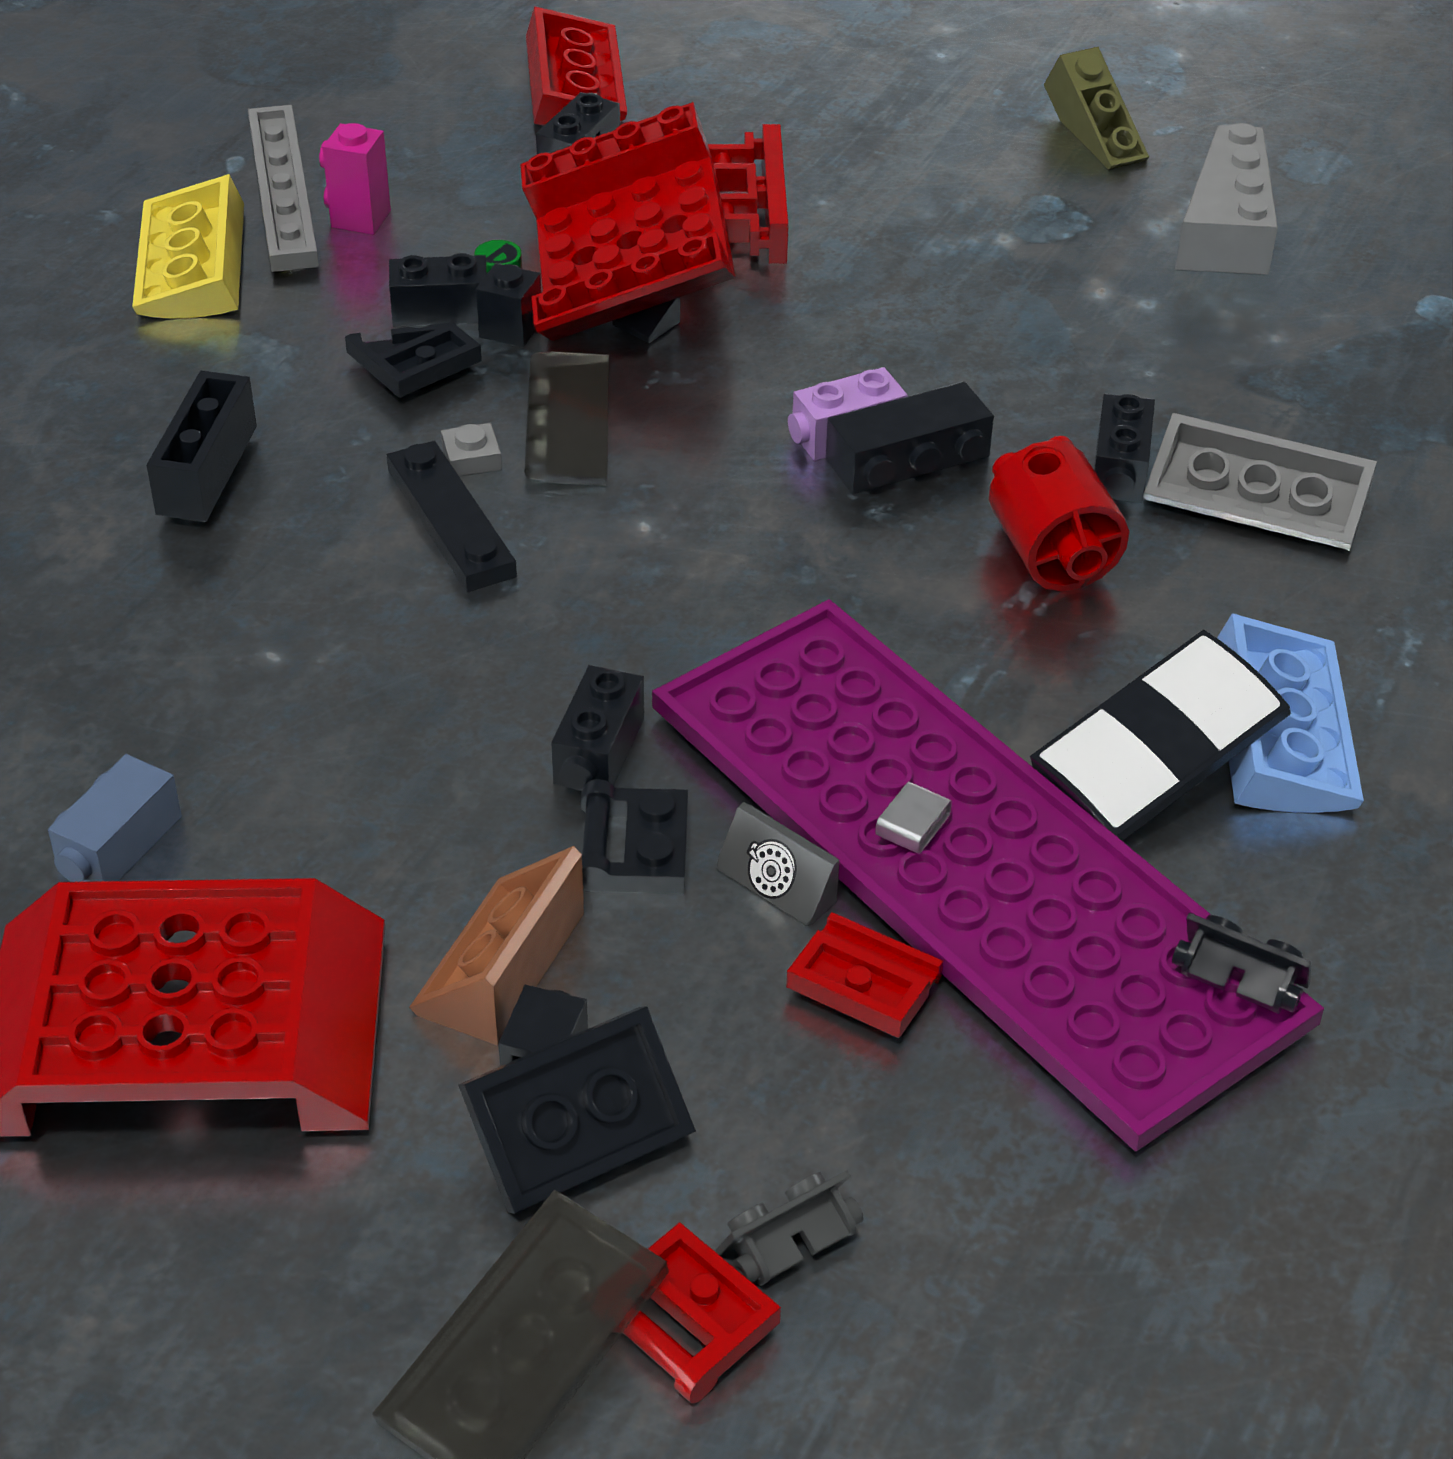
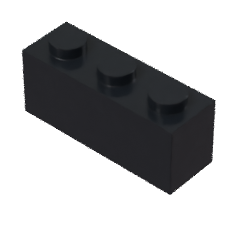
(908, 437)
(202, 446)

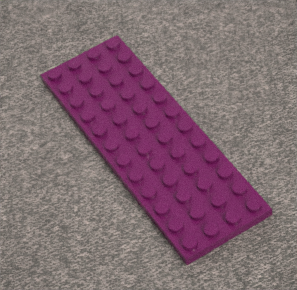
(1016, 891)

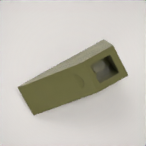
(1094, 109)

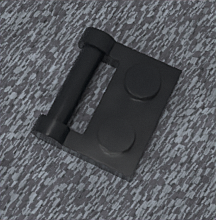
(652, 841)

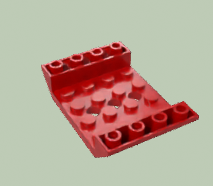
(626, 222)
(270, 1010)

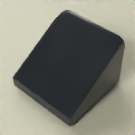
(652, 321)

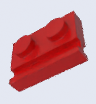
(864, 974)

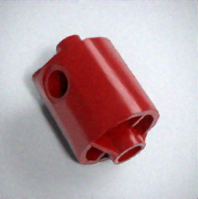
(1057, 514)

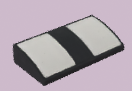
(1161, 734)

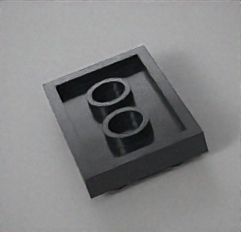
(576, 1109)

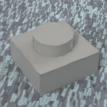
(472, 449)

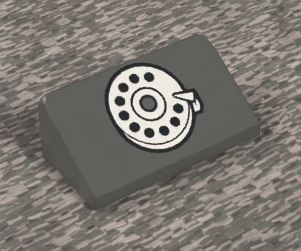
(779, 865)

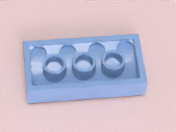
(1310, 755)

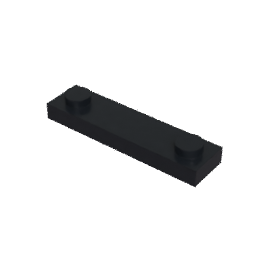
(451, 516)

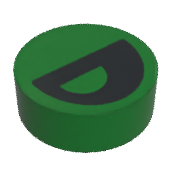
(500, 252)

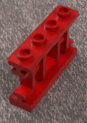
(737, 173)

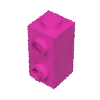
(356, 178)

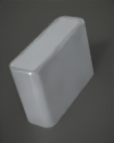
(913, 817)

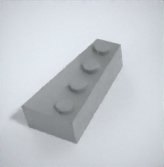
(1232, 208)

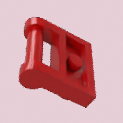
(712, 1304)

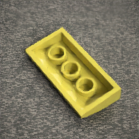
(190, 252)

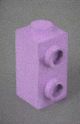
(828, 399)

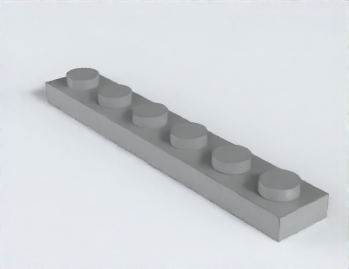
(282, 189)

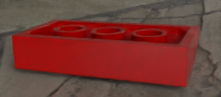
(569, 58)

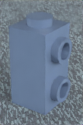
(115, 822)

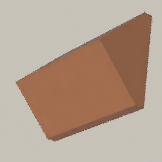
(505, 947)

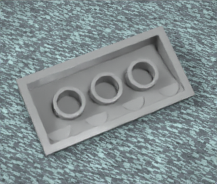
(1261, 481)

